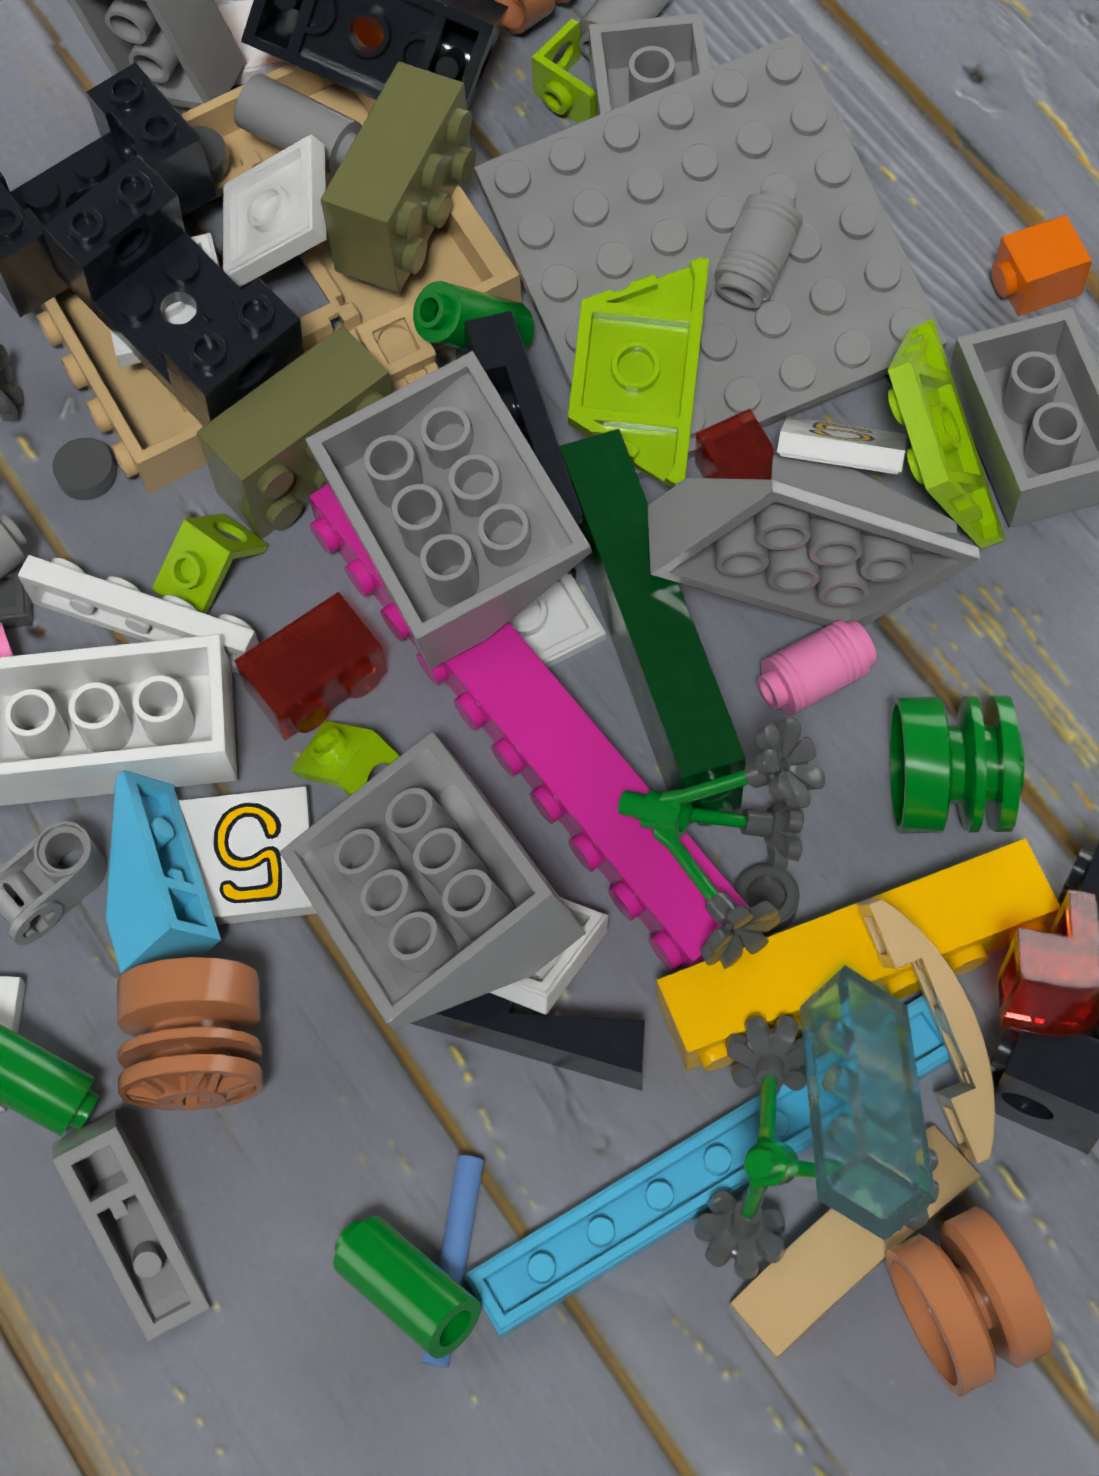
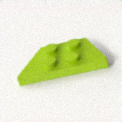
(641, 367)
(939, 433)

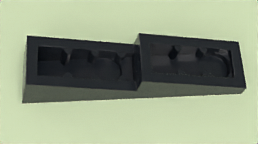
(586, 1045)

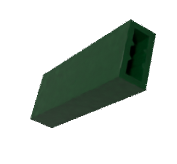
(651, 626)

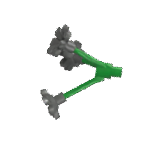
(668, 813)
(742, 1226)

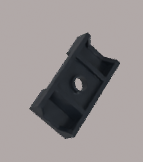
(506, 363)

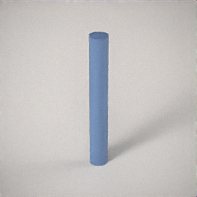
(458, 1229)

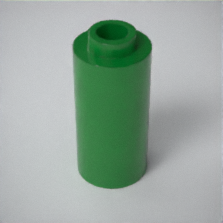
(445, 306)
(43, 1084)
(406, 1286)

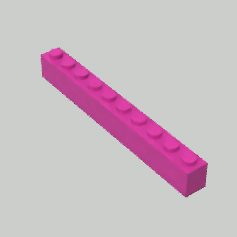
(563, 759)

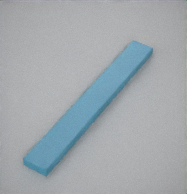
(652, 1201)

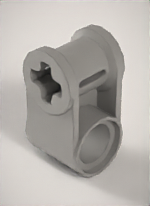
(43, 886)

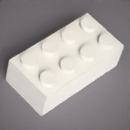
(108, 709)

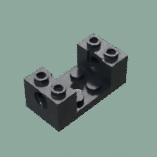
(432, 35)
(132, 122)
(132, 259)
(1053, 1079)

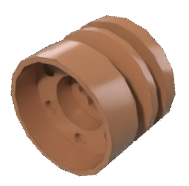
(189, 1034)

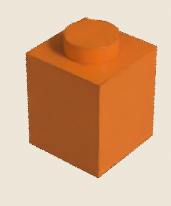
(1041, 265)

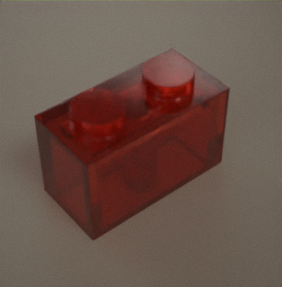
(312, 667)

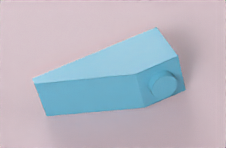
(154, 881)

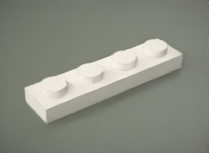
(126, 610)

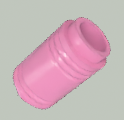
(816, 666)

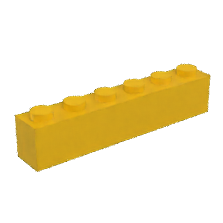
(959, 909)

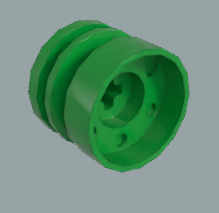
(959, 763)

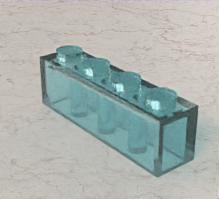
(865, 1105)

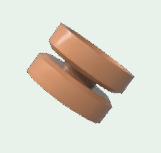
(969, 1300)

